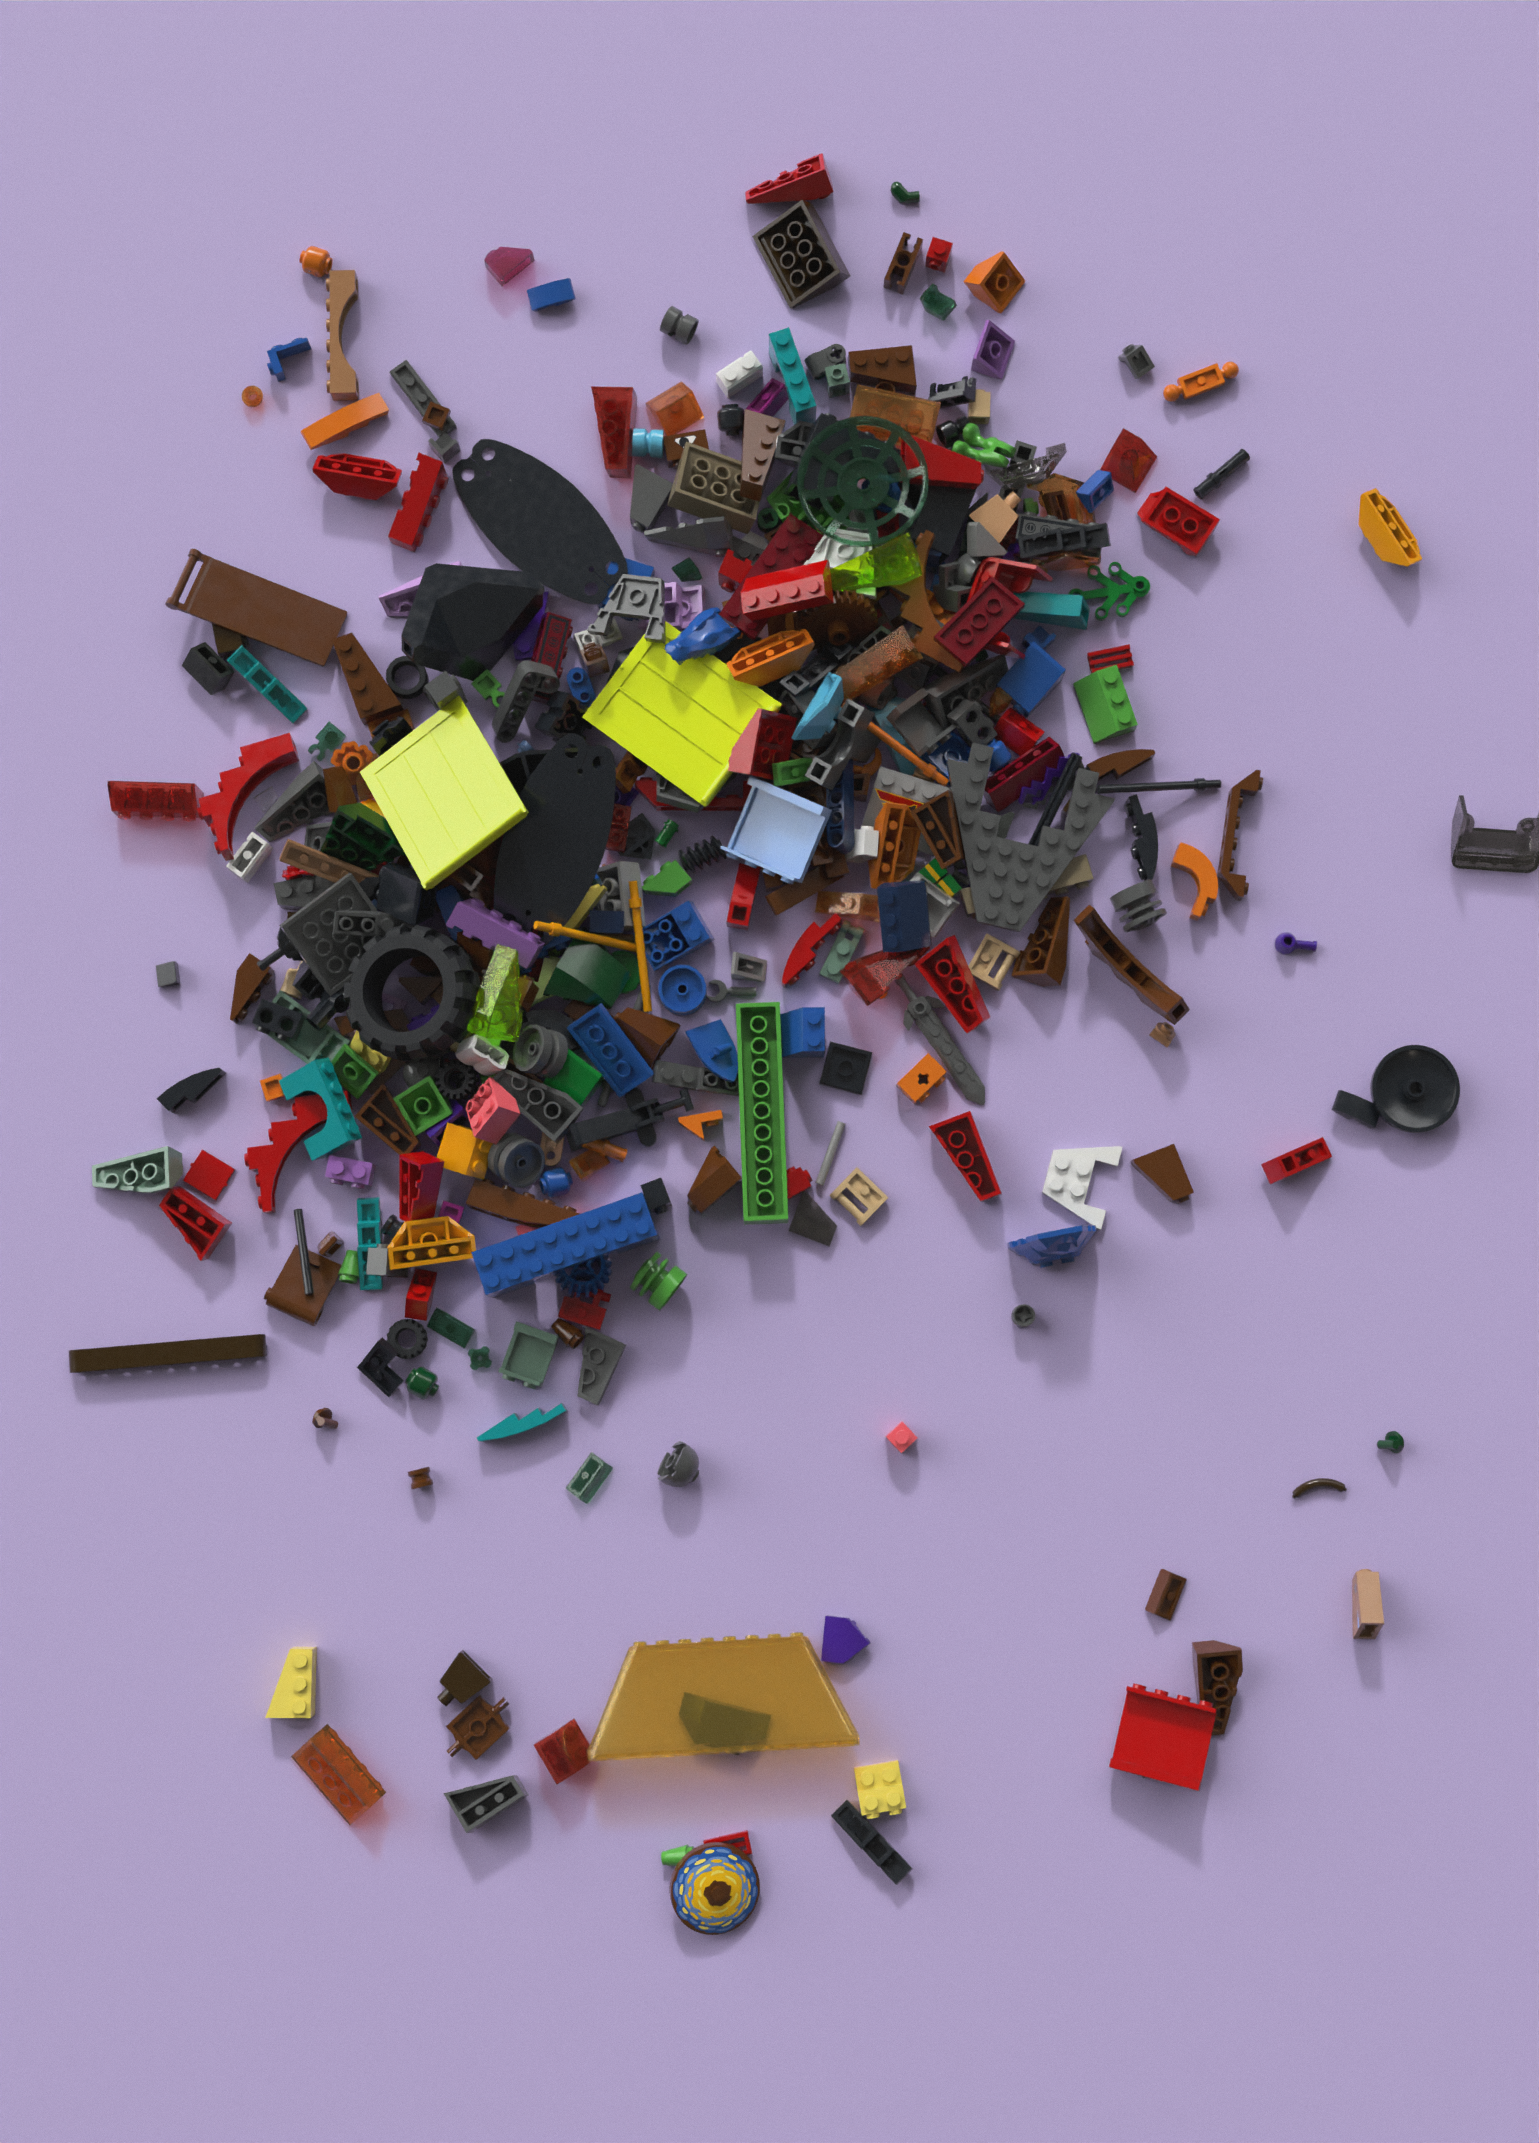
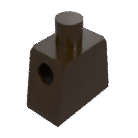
(462, 1679)

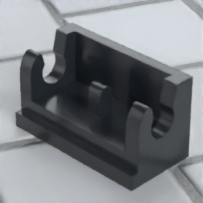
(954, 393)

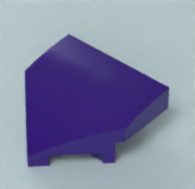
(841, 1640)

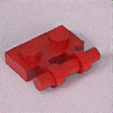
(585, 1313)

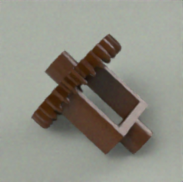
(840, 622)

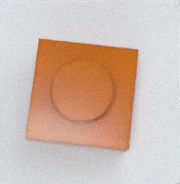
(272, 1088)

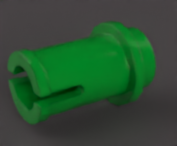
(667, 833)

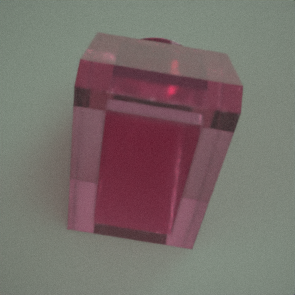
(507, 262)

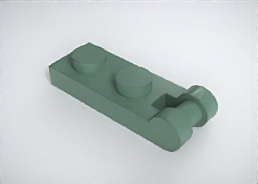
(841, 952)

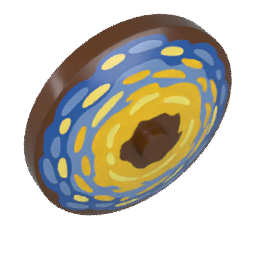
(714, 1888)

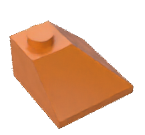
(995, 281)

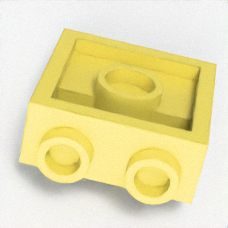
(880, 1789)

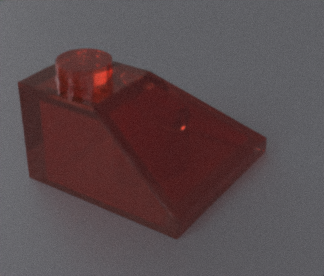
(1129, 460)

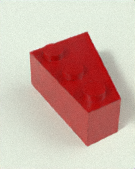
(732, 571)

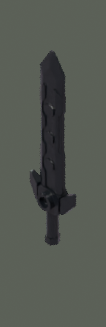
(369, 885)

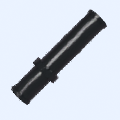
(1214, 479)

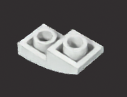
(584, 637)

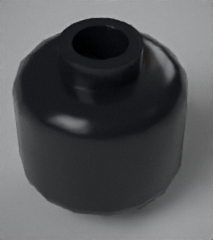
(730, 419)

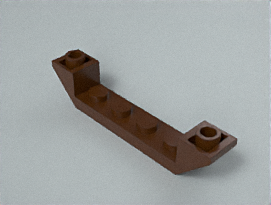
(1235, 883)

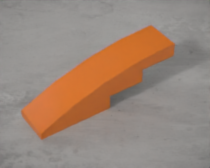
(347, 419)

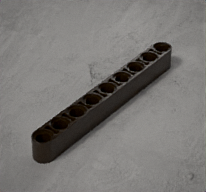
(167, 1353)

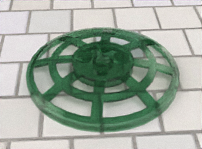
(859, 469)

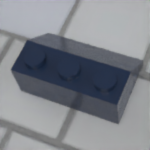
(904, 916)

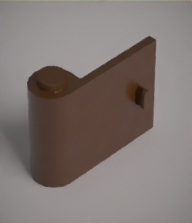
(289, 1293)

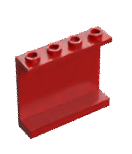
(1164, 1737)

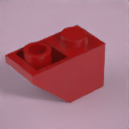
(420, 1294)

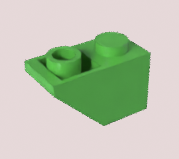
(668, 882)

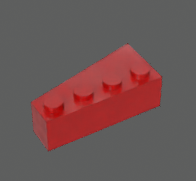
(418, 503)
(954, 983)

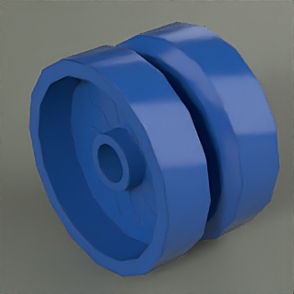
(682, 1003)

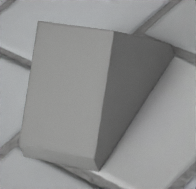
(981, 542)
(748, 967)

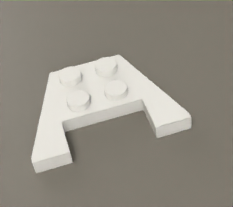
(839, 553)
(1070, 1177)

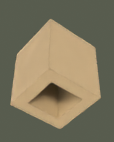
(979, 411)

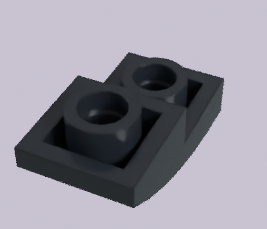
(1355, 1108)

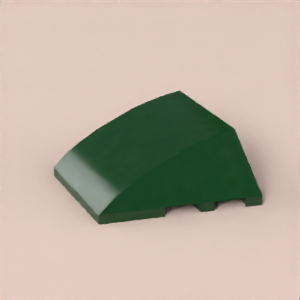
(361, 837)
(588, 975)

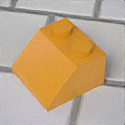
(464, 1151)

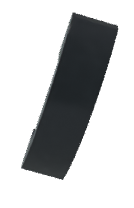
(815, 671)

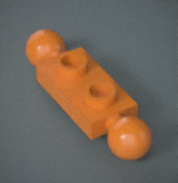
(1200, 381)

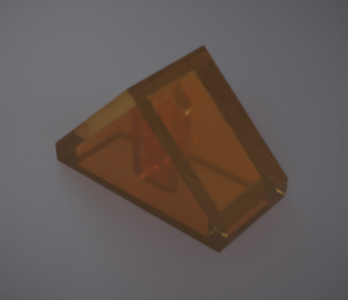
(588, 1164)

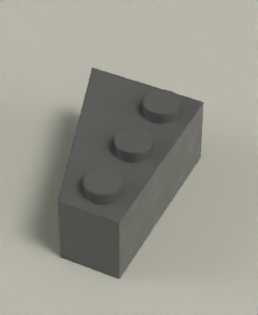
(485, 1801)

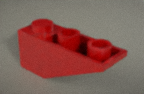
(743, 897)

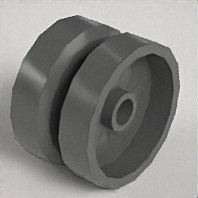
(540, 1051)
(516, 1160)

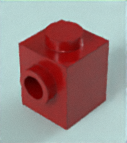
(938, 254)
(797, 1181)

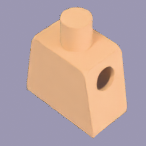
(997, 515)

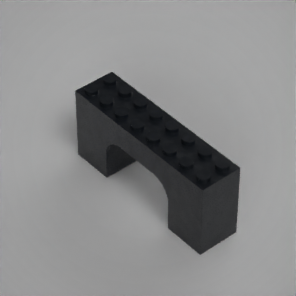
(943, 508)

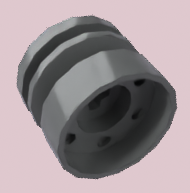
(1138, 906)

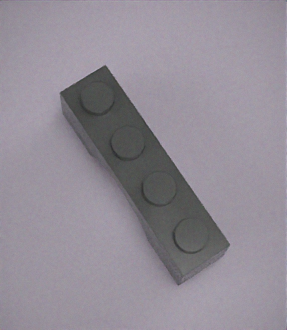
(851, 726)

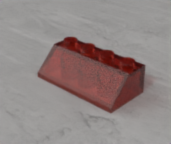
(154, 800)

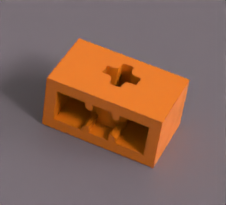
(925, 1067)

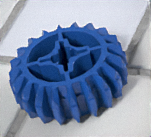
(592, 1280)

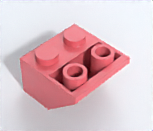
(491, 1111)

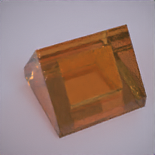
(999, 702)

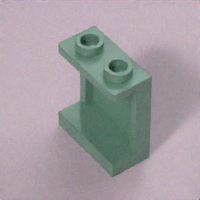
(528, 1355)

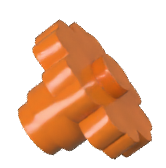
(351, 758)

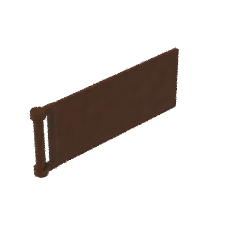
(258, 609)

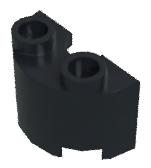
(389, 734)

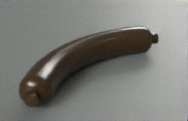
(1319, 1482)

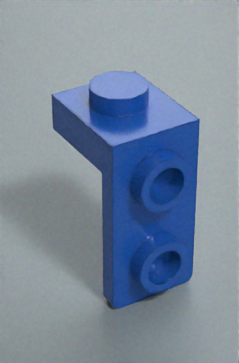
(283, 351)

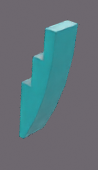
(267, 684)
(368, 1237)
(514, 1425)

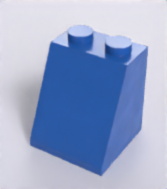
(1031, 679)
(803, 1033)

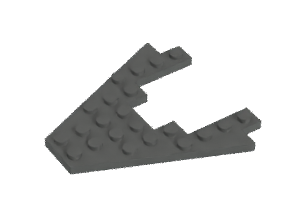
(1008, 875)

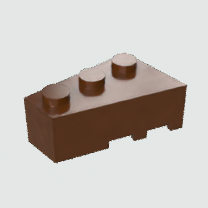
(884, 364)

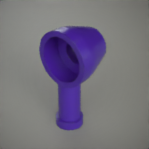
(1285, 949)

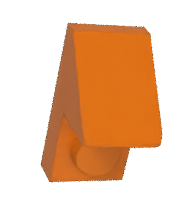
(694, 1122)

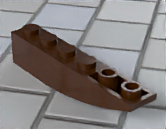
(515, 1207)

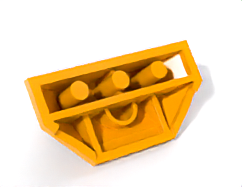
(1387, 530)
(430, 1243)

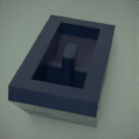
(606, 922)

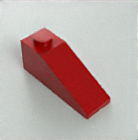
(1296, 1160)

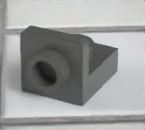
(1136, 360)

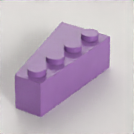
(493, 929)

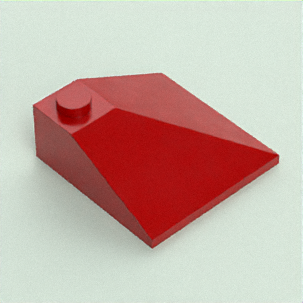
(763, 743)

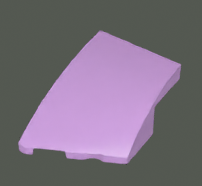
(681, 605)

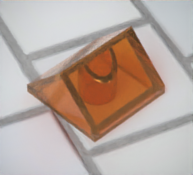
(675, 409)

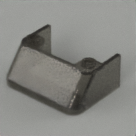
(1493, 848)

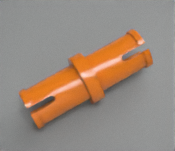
(605, 1148)

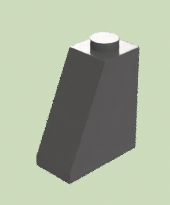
(648, 499)

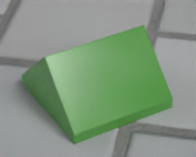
(353, 1071)
(423, 1105)

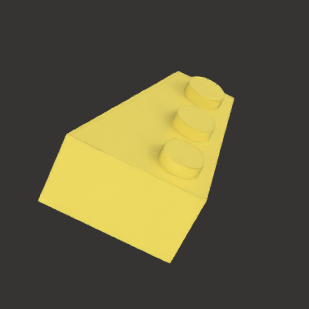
(296, 1686)

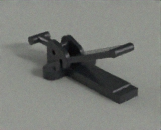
(638, 1117)

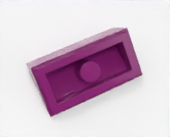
(770, 398)

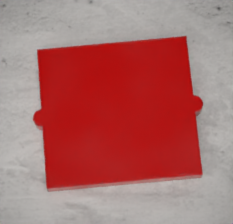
(209, 1174)

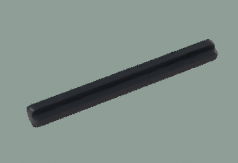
(1057, 796)

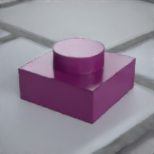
(452, 1210)

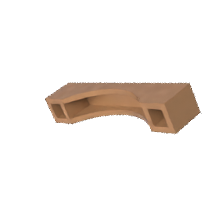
(343, 294)

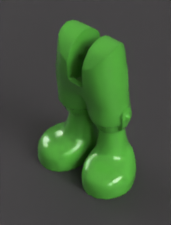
(992, 452)

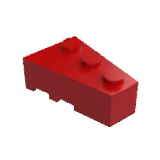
(419, 1185)
(195, 1220)

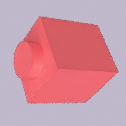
(901, 1437)

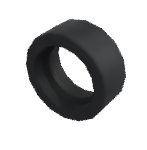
(403, 693)

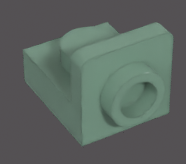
(837, 380)

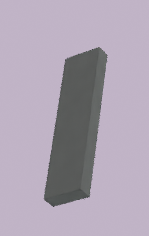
(418, 393)

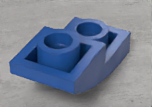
(551, 294)

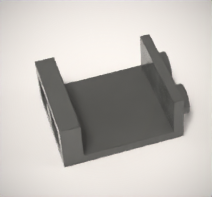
(918, 725)

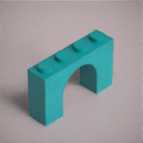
(787, 360)
(340, 1125)

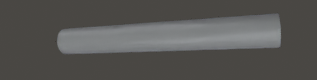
(830, 1153)

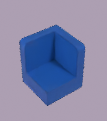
(1040, 637)

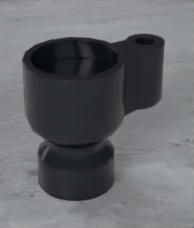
(949, 431)

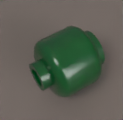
(422, 1383)

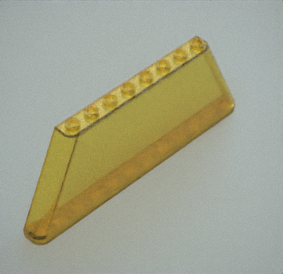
(721, 1700)

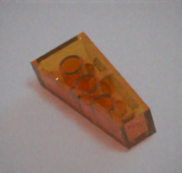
(878, 663)

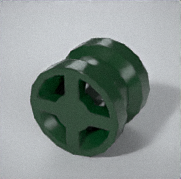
(767, 525)

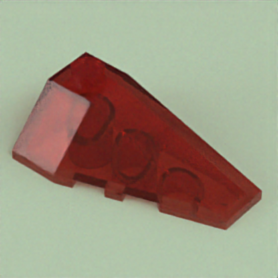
(871, 974)

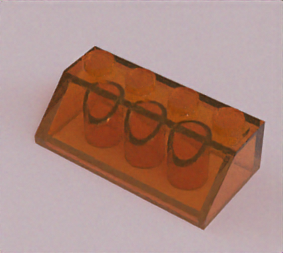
(911, 413)
(338, 1774)

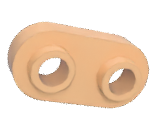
(549, 1145)

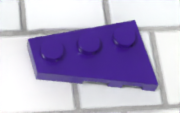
(524, 644)

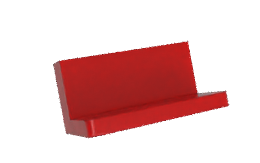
(1017, 732)

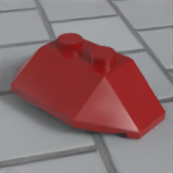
(357, 475)

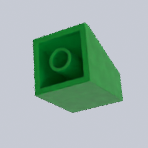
(576, 1079)

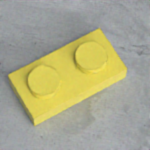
(374, 1058)

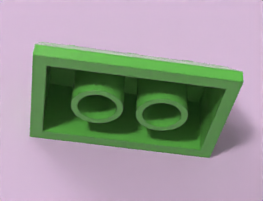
(1105, 704)

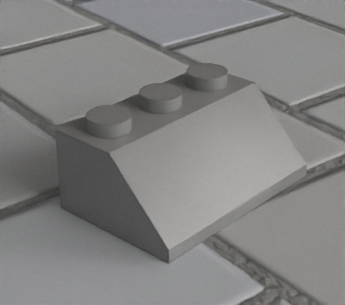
(616, 878)

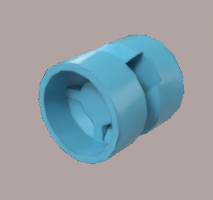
(647, 443)

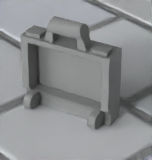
(940, 905)

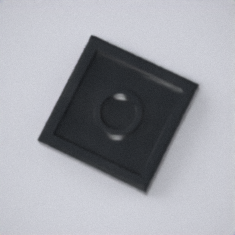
(845, 1068)

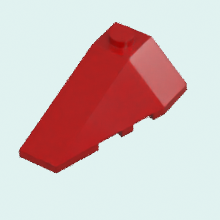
(806, 182)

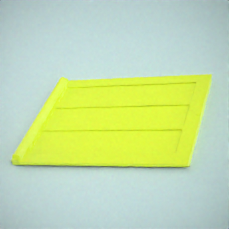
(678, 715)
(444, 793)

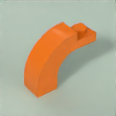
(1202, 871)

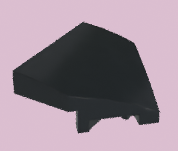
(639, 839)

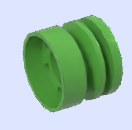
(658, 1280)

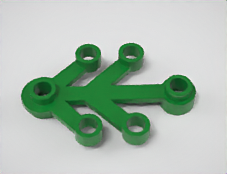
(1114, 590)

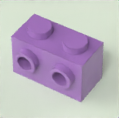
(351, 1171)

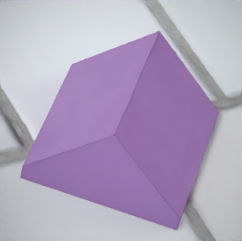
(992, 351)

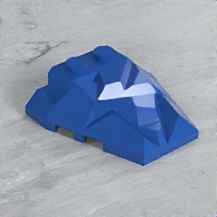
(1054, 1245)

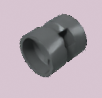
(681, 326)

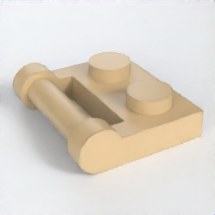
(986, 957)
(864, 1191)

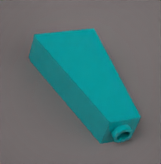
(1054, 609)

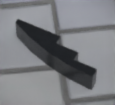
(1061, 541)
(872, 1842)

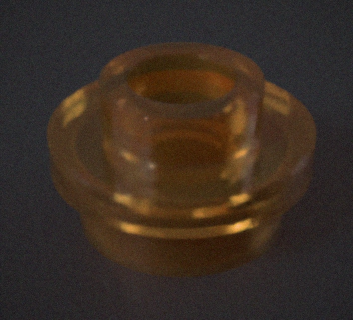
(252, 390)

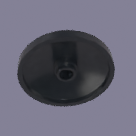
(1415, 1088)

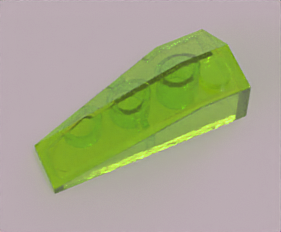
(882, 566)
(497, 1002)

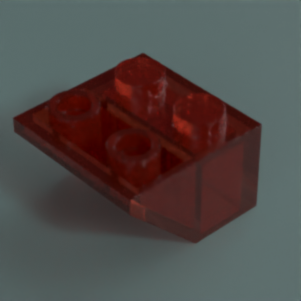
(564, 1751)

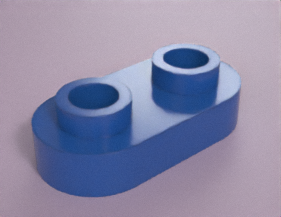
(581, 687)

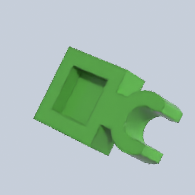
(488, 687)

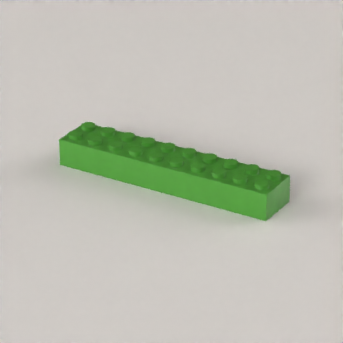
(761, 1113)

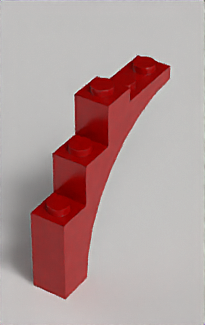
(236, 785)
(270, 1159)

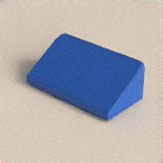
(1095, 490)

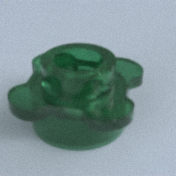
(474, 1354)

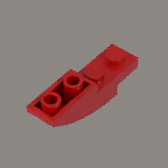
(802, 956)

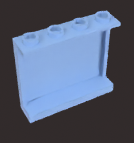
(777, 831)

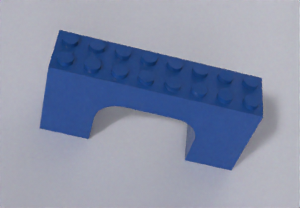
(564, 1244)

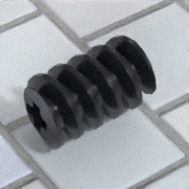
(701, 854)

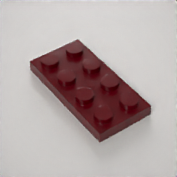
(979, 621)

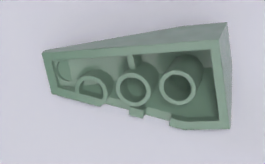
(141, 1172)

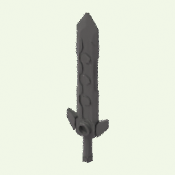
(940, 1040)

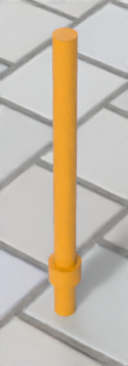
(635, 903)
(556, 929)

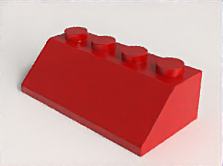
(787, 591)

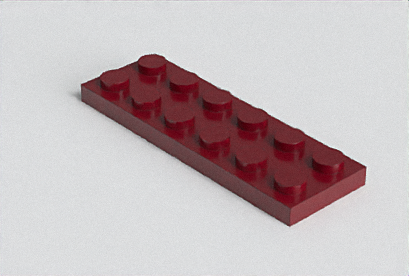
(788, 549)

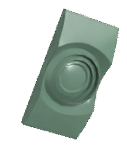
(310, 1043)

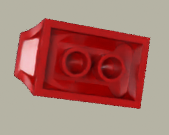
(1178, 520)

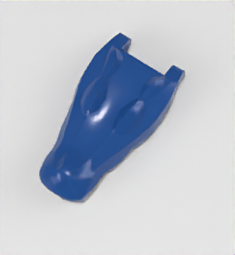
(702, 636)

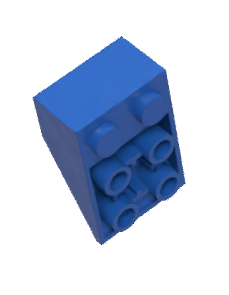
(675, 935)

